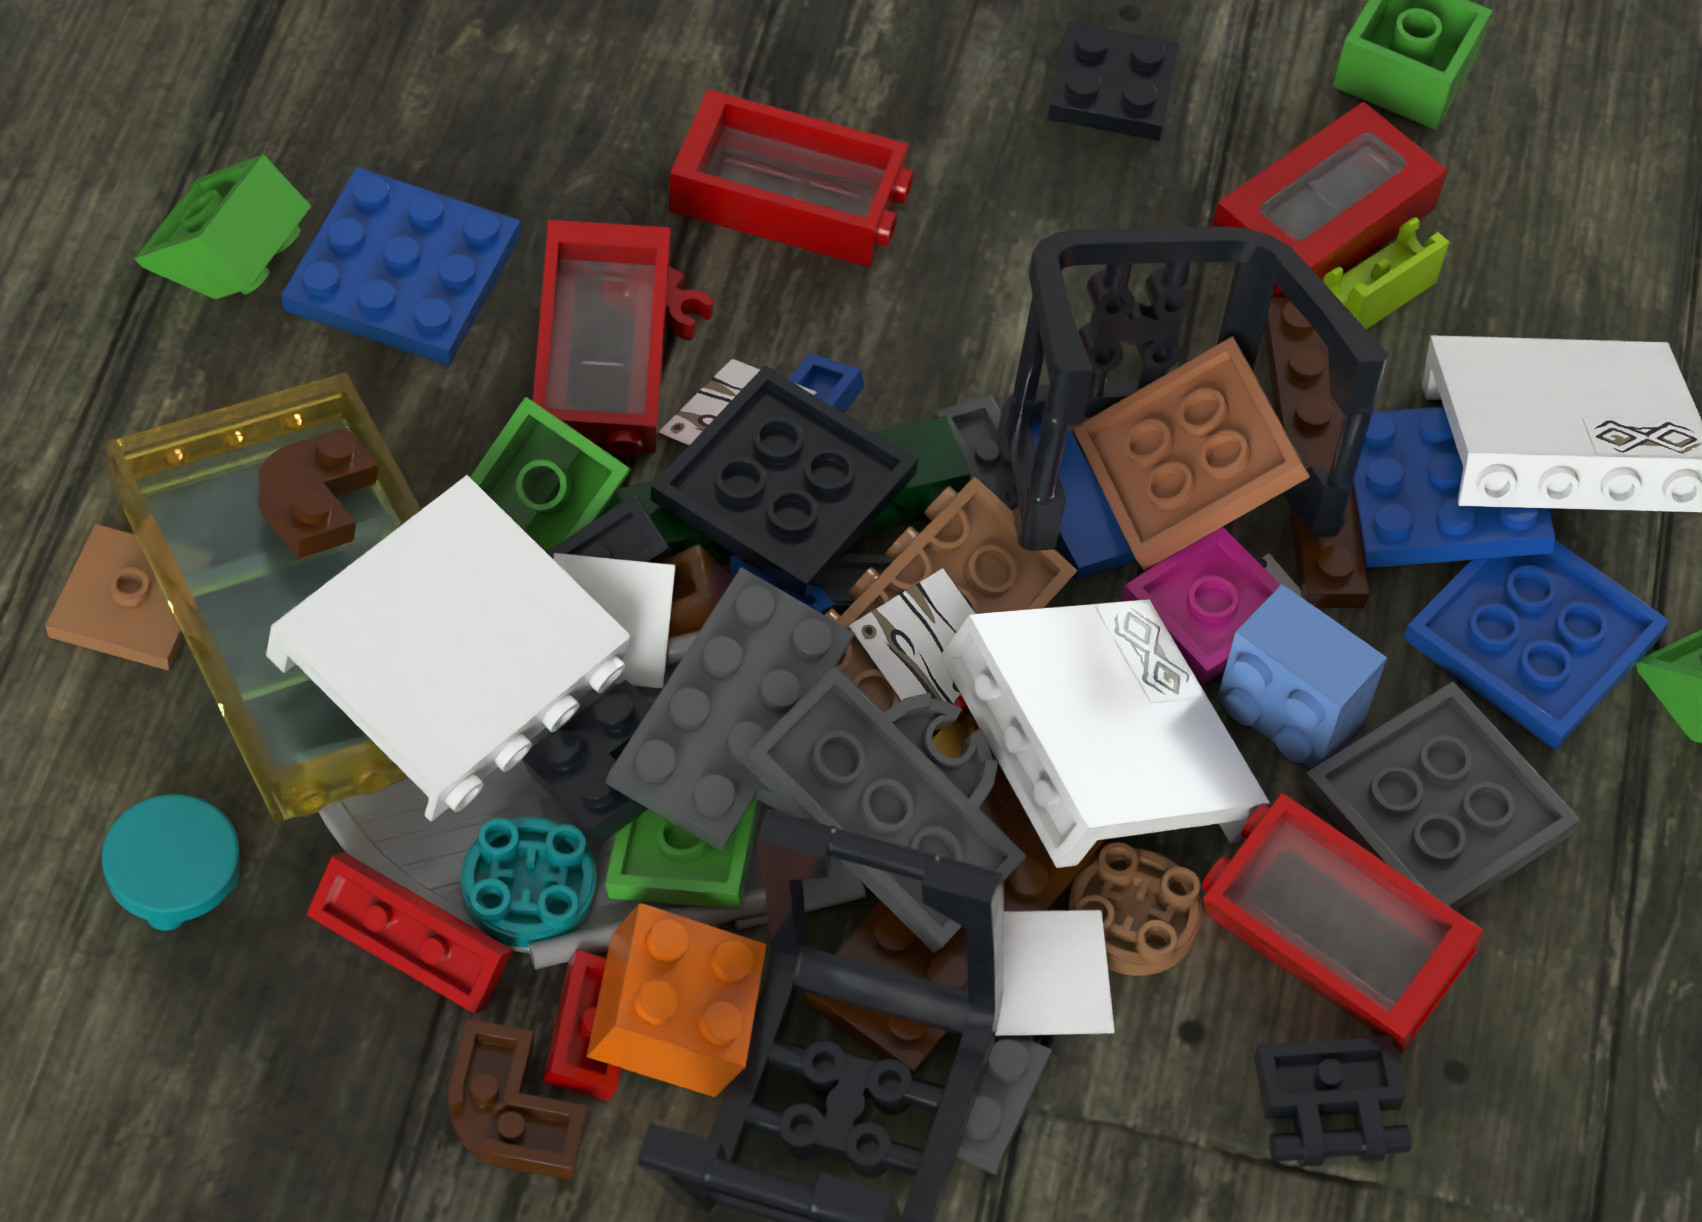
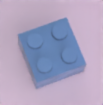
(1299, 678)

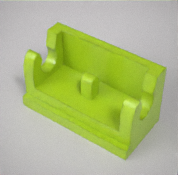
(1390, 275)

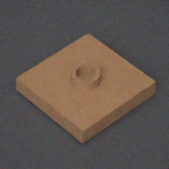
(116, 603)

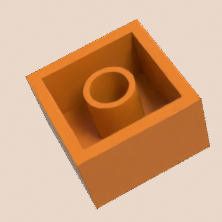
(677, 1000)

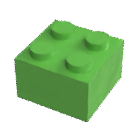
(1412, 55)

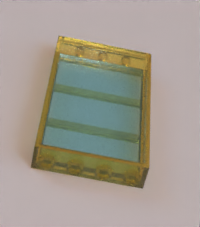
(232, 577)

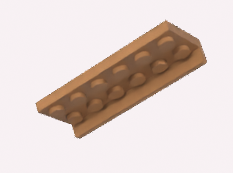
(979, 550)

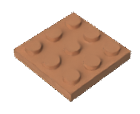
(1189, 453)

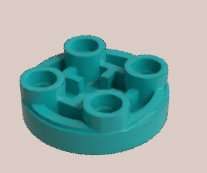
(171, 859)
(528, 880)

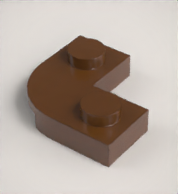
(301, 490)
(500, 1120)

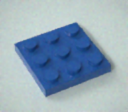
(401, 266)
(1410, 495)
(1537, 636)

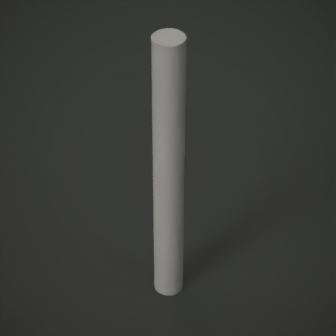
(597, 939)

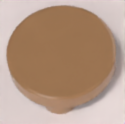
(1146, 907)

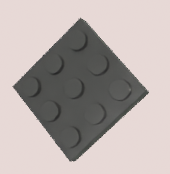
(1442, 798)

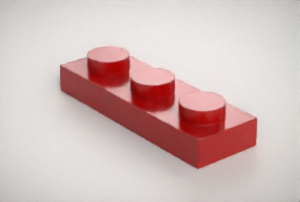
(409, 932)

